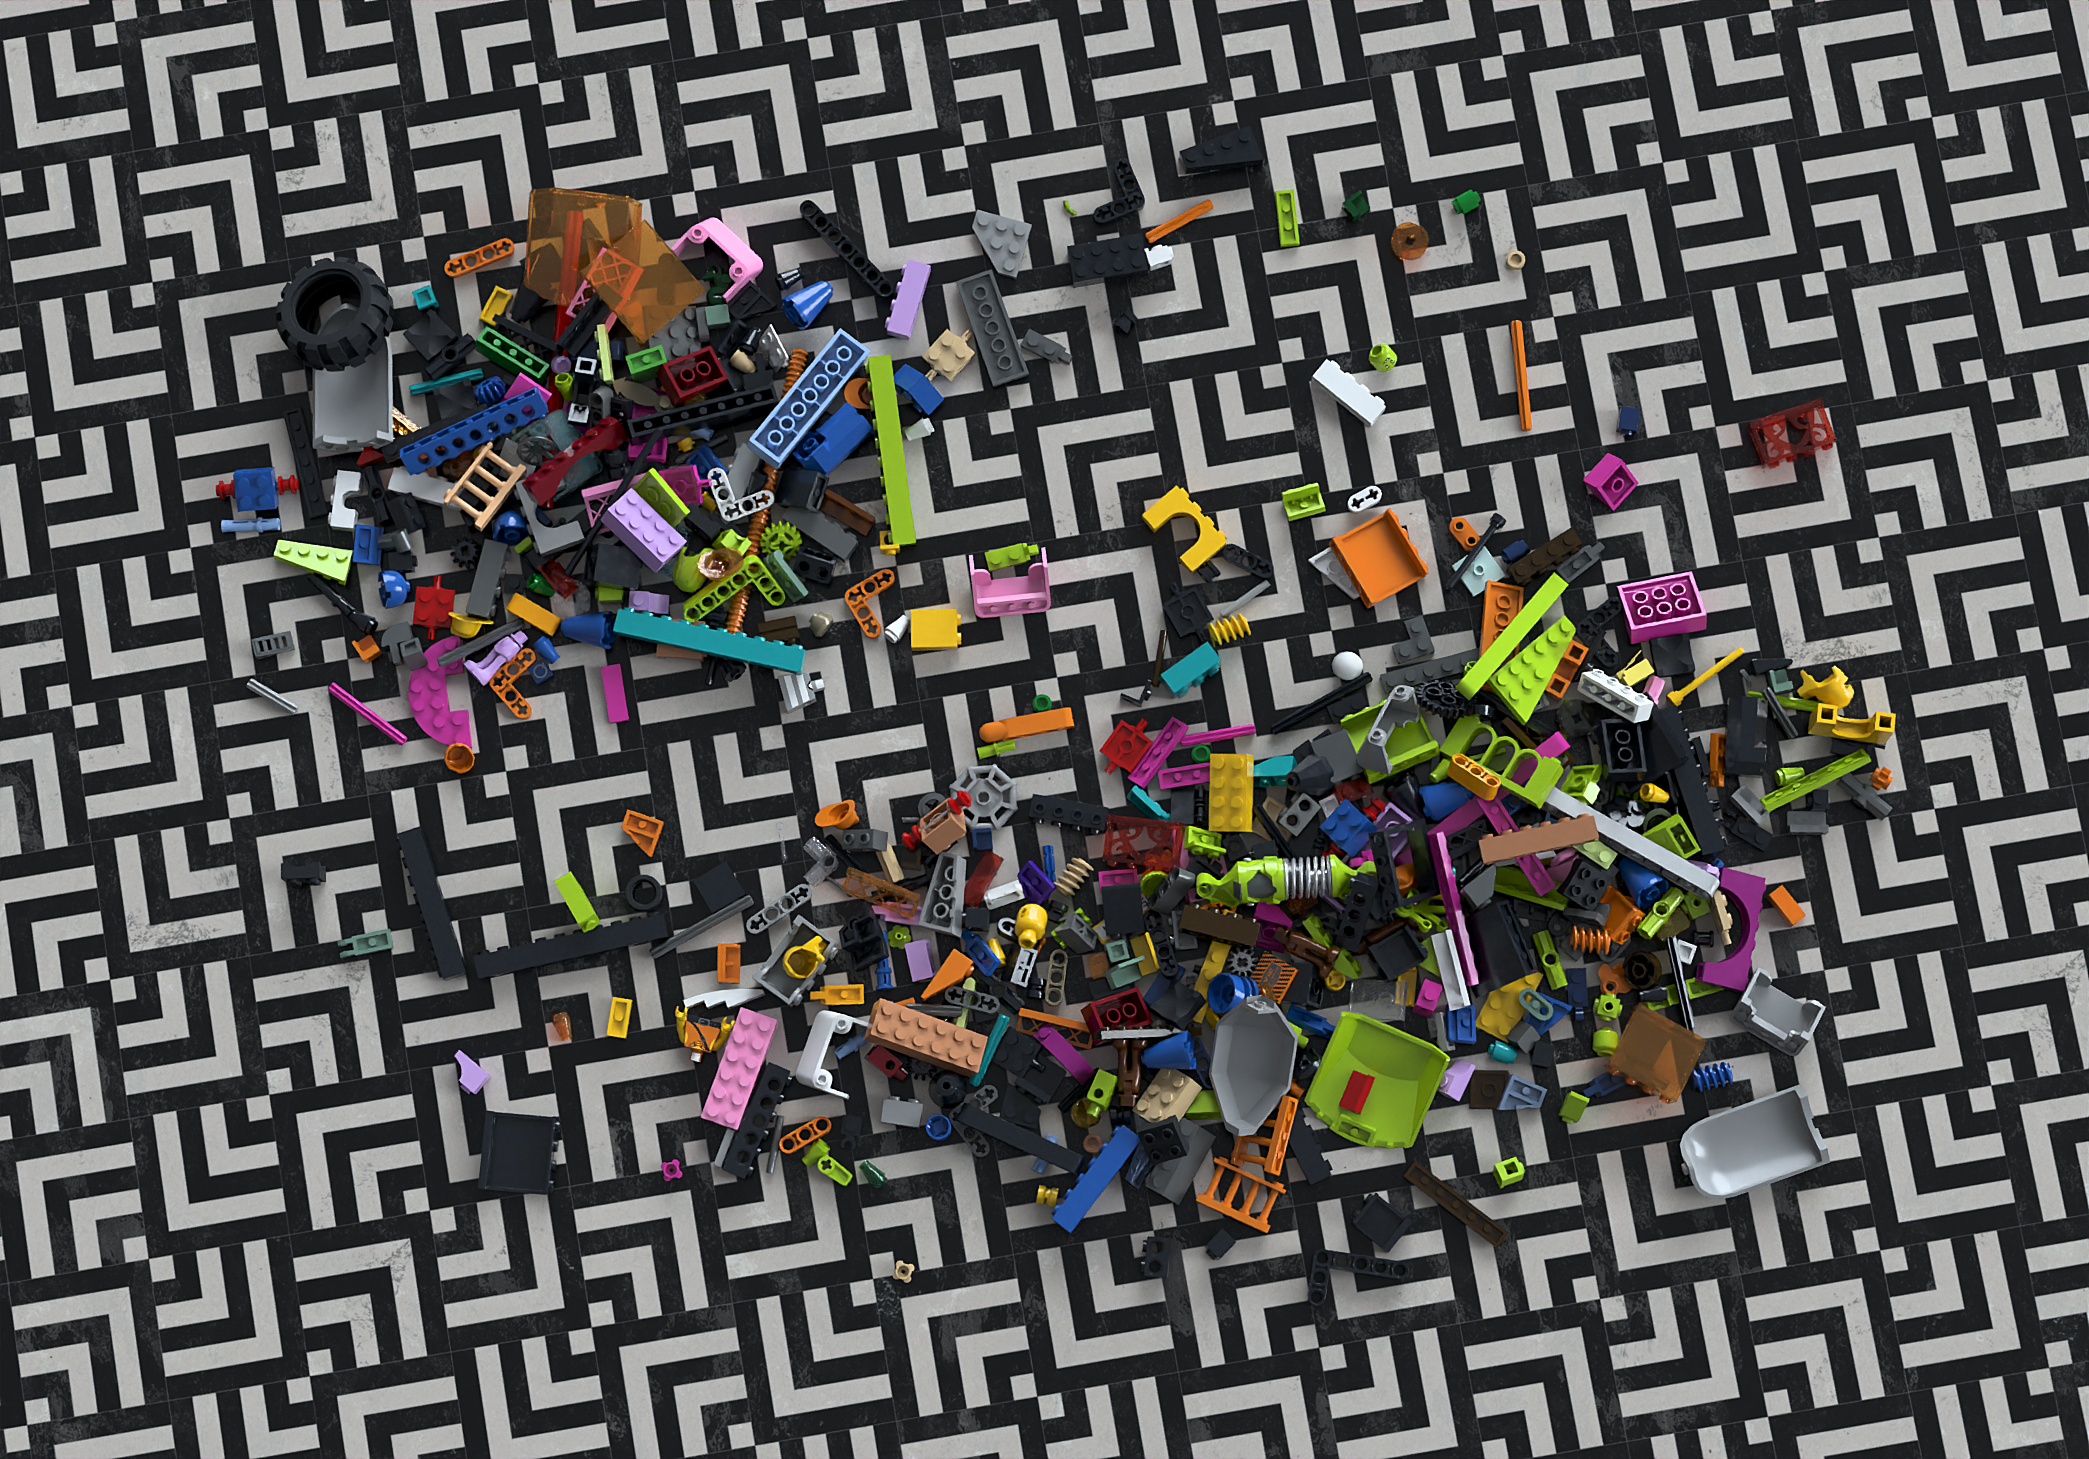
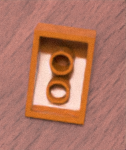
(951, 973)

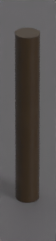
(1159, 658)

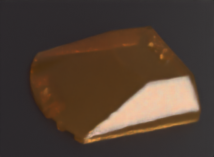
(566, 236)

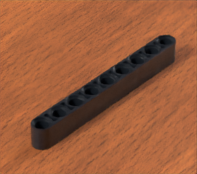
(535, 559)

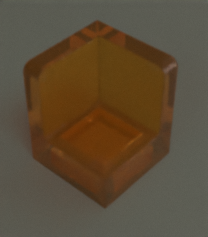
(1098, 965)

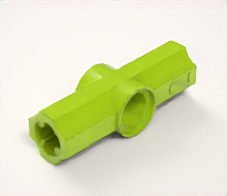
(1653, 920)
(1553, 972)

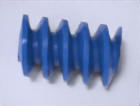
(1711, 1076)

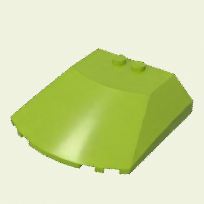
(1403, 1087)

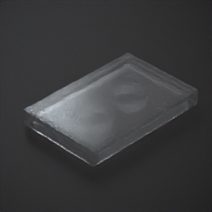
(1378, 999)

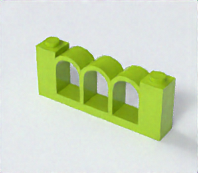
(1540, 783)

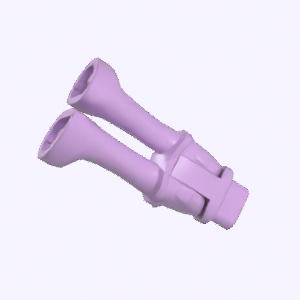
(501, 653)

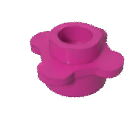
(666, 1169)

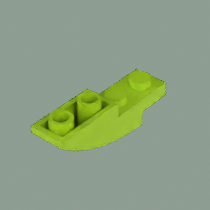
(1345, 963)

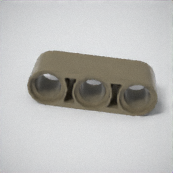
(1056, 987)

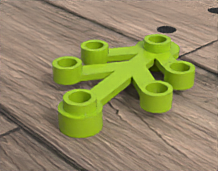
(1425, 910)

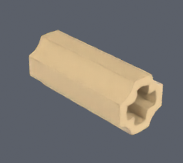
(890, 865)

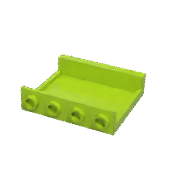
(1404, 747)

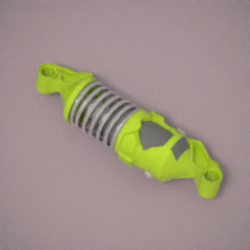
(1277, 879)

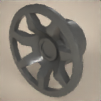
(537, 447)

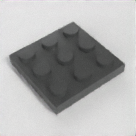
(678, 336)

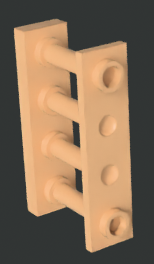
(493, 503)

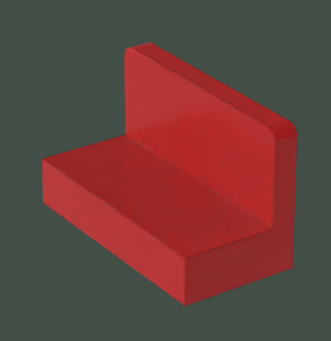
(1356, 1092)

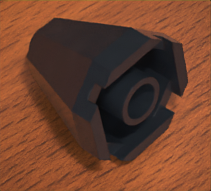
(1311, 776)

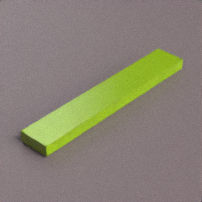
(1814, 780)

